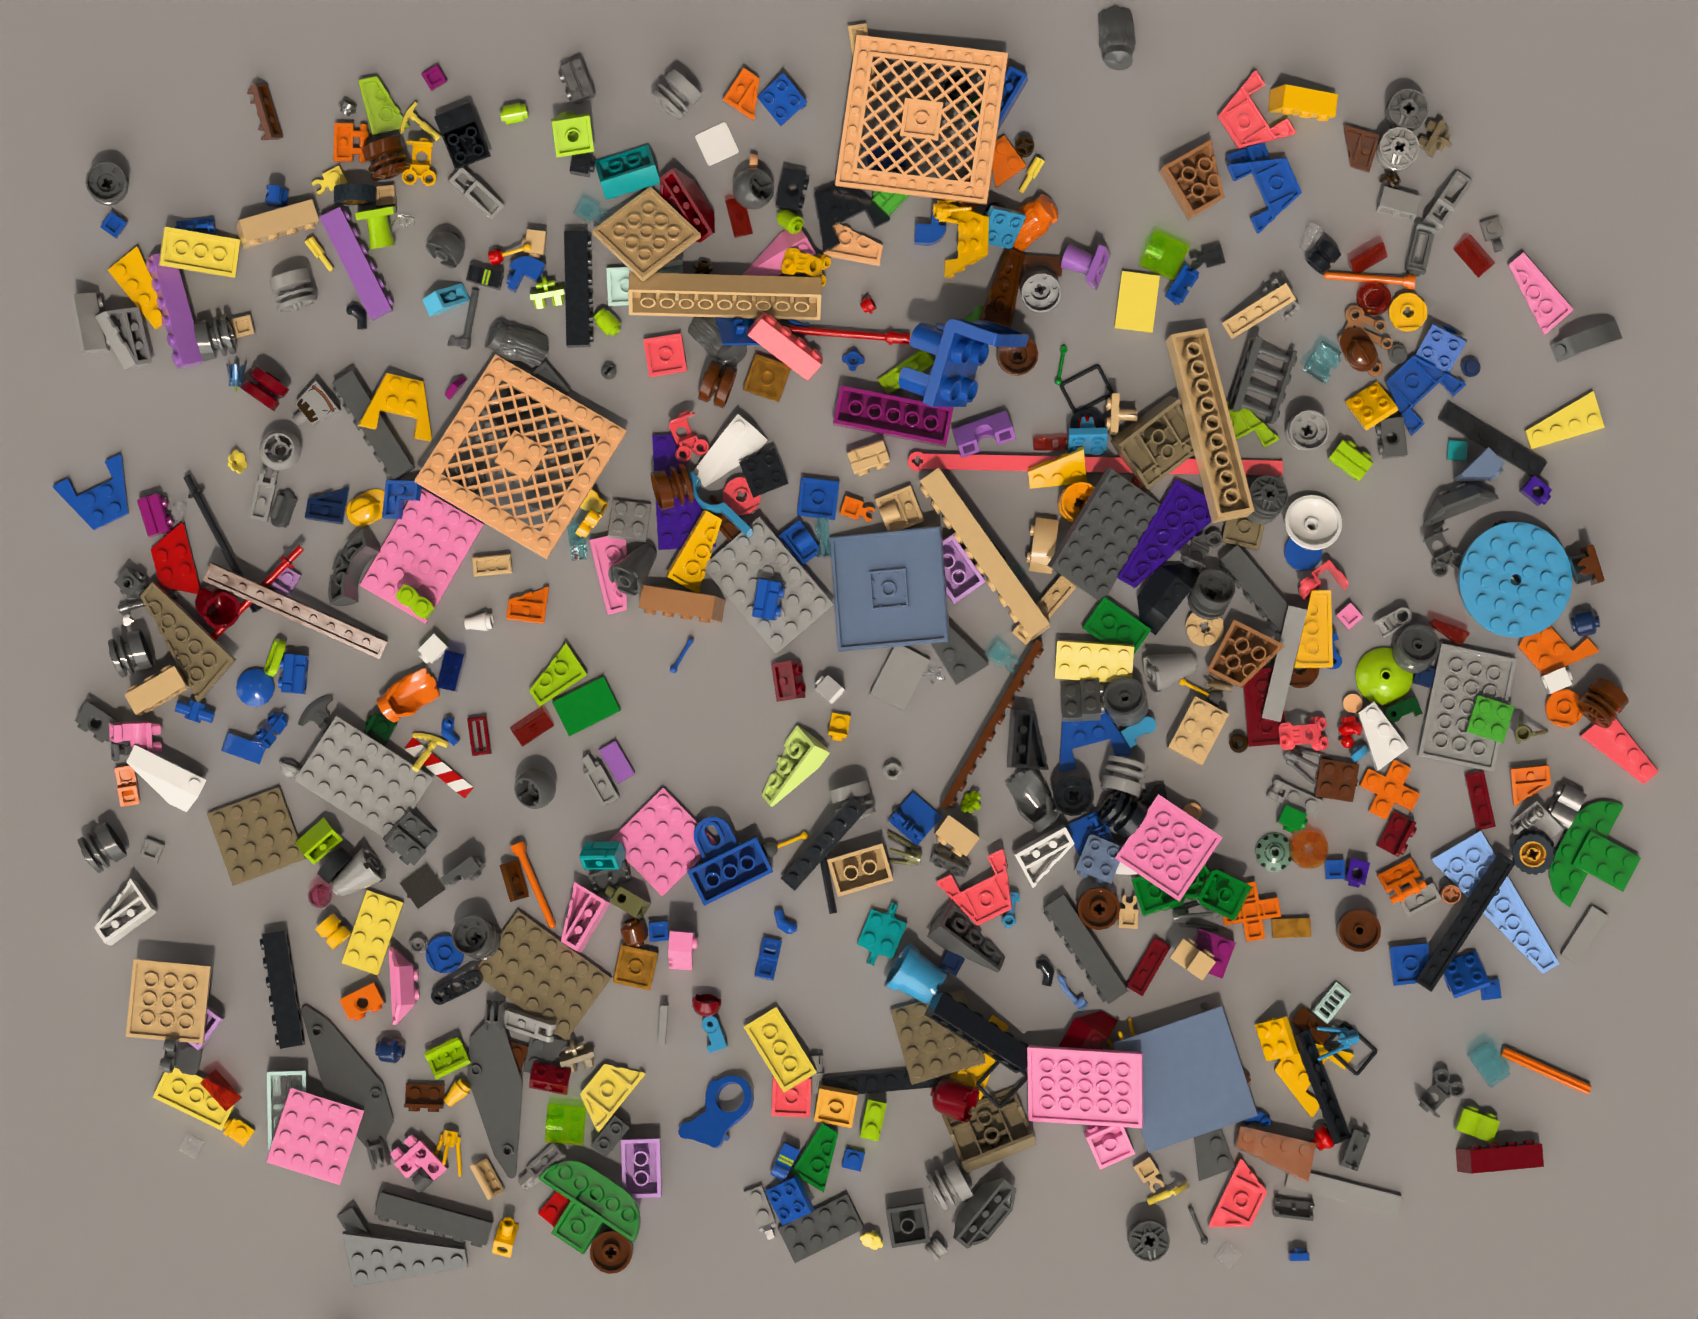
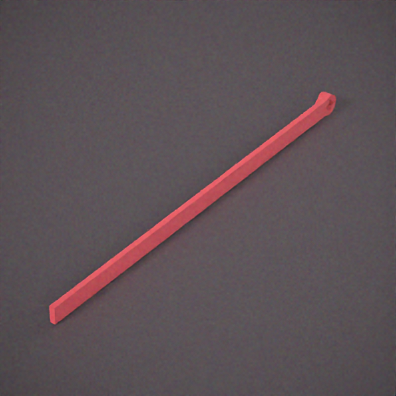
(1092, 464)

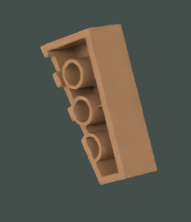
(681, 603)

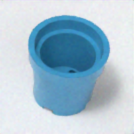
(915, 975)

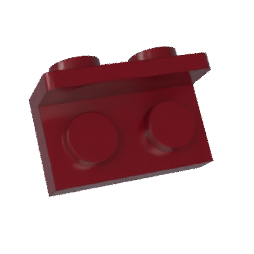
(788, 680)
(1396, 834)
(550, 1078)

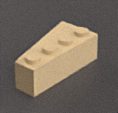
(277, 223)

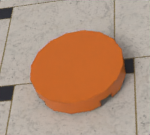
(1562, 708)

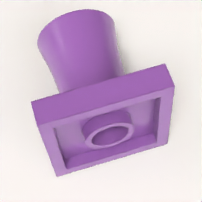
(1086, 263)

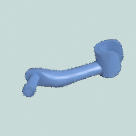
(1080, 1003)

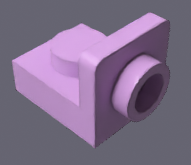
(286, 581)

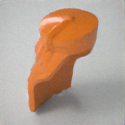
(1039, 216)
(408, 695)

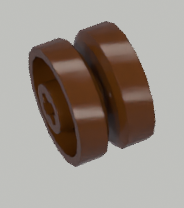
(717, 384)
(1108, 903)
(1347, 933)
(609, 1262)

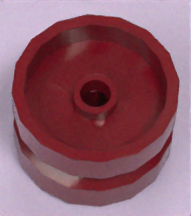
(264, 388)

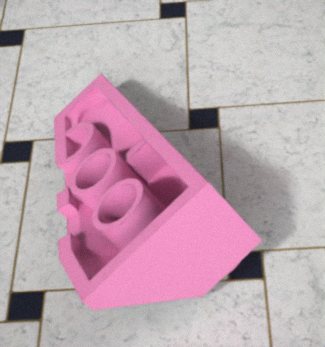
(771, 259)

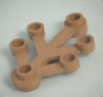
(1374, 338)

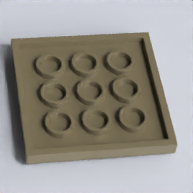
(255, 836)
(929, 1047)

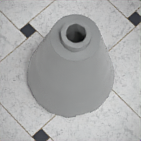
(1167, 669)
(358, 874)

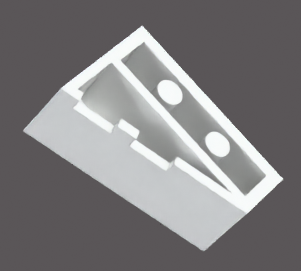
(1380, 736)
(1042, 853)
(125, 914)

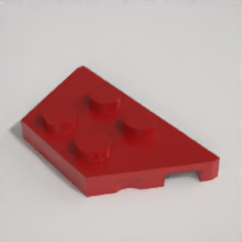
(175, 562)

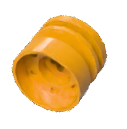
(1067, 498)

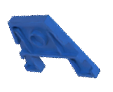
(1275, 185)
(1414, 382)
(101, 503)
(1083, 733)

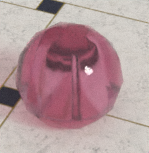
(319, 895)

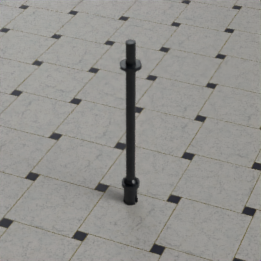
(196, 494)

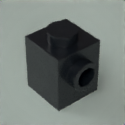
(582, 165)

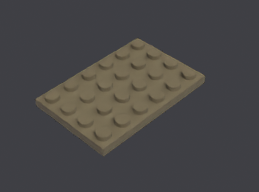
(543, 975)

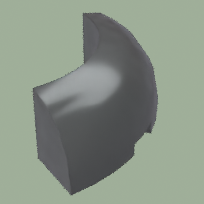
(349, 567)

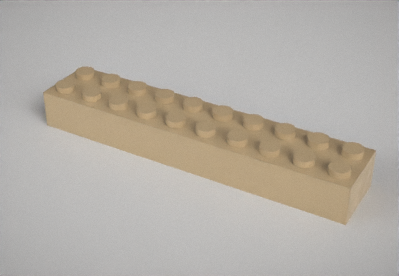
(725, 296)
(1209, 425)
(987, 557)

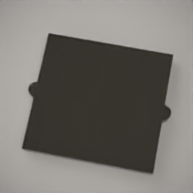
(422, 886)

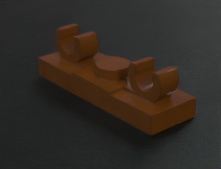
(265, 111)

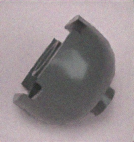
(447, 247)

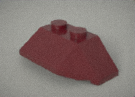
(688, 201)
(1089, 1031)

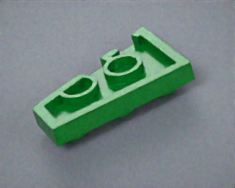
(817, 1158)

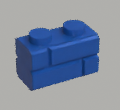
(768, 599)
(294, 674)

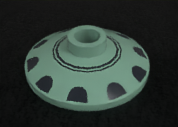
(1264, 852)

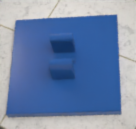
(735, 331)

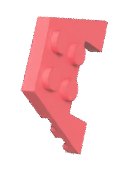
(1245, 121)
(986, 898)

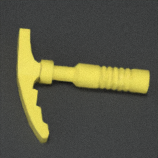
(422, 124)
(434, 741)
(1167, 1193)

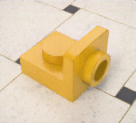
(839, 726)
(238, 1131)

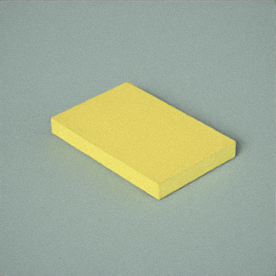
(1137, 302)

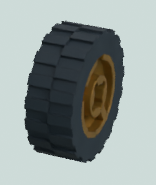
(355, 194)
(1539, 843)

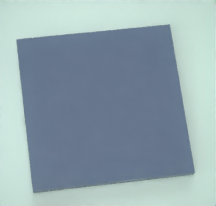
(889, 589)
(1190, 1078)

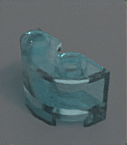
(1322, 361)

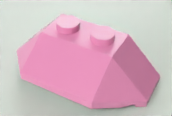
(403, 985)

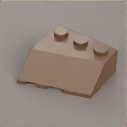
(1194, 180)
(1242, 654)

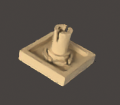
(1117, 414)

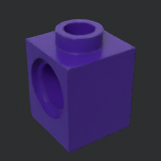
(1528, 488)
(1363, 866)

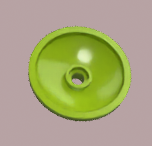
(1373, 685)

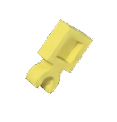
(331, 178)

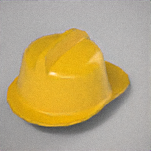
(366, 508)

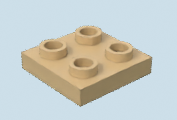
(899, 509)

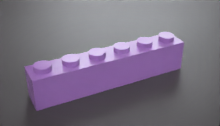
(356, 264)
(175, 312)

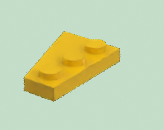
(1062, 471)

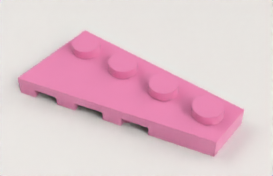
(1539, 293)
(605, 554)

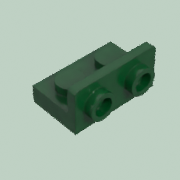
(379, 728)

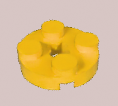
(1399, 305)

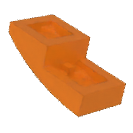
(127, 785)

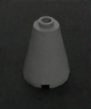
(633, 570)

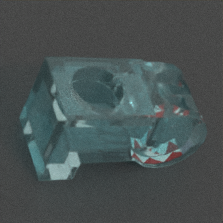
(577, 544)

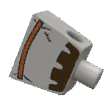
(315, 406)

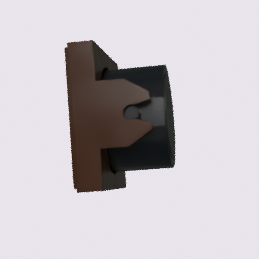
(1586, 566)

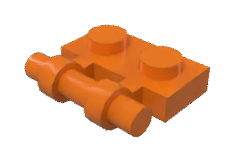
(344, 142)
(1398, 876)

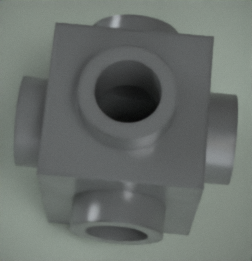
(131, 583)

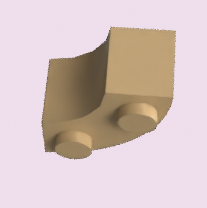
(1043, 544)

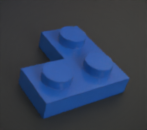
(395, 494)

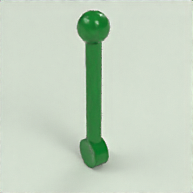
(1063, 350)

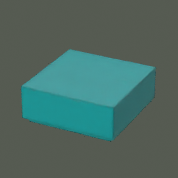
(1457, 450)

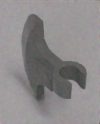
(317, 712)

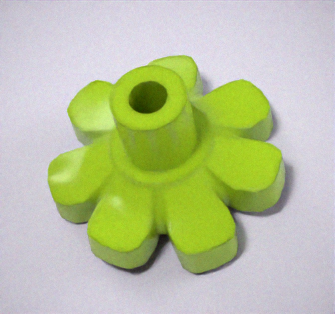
(971, 802)

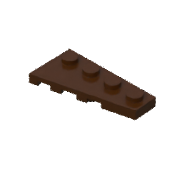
(1003, 294)

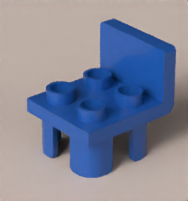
(958, 353)

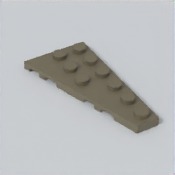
(192, 647)

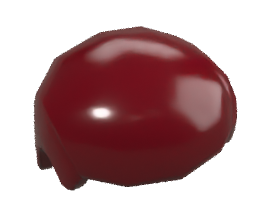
(706, 1004)

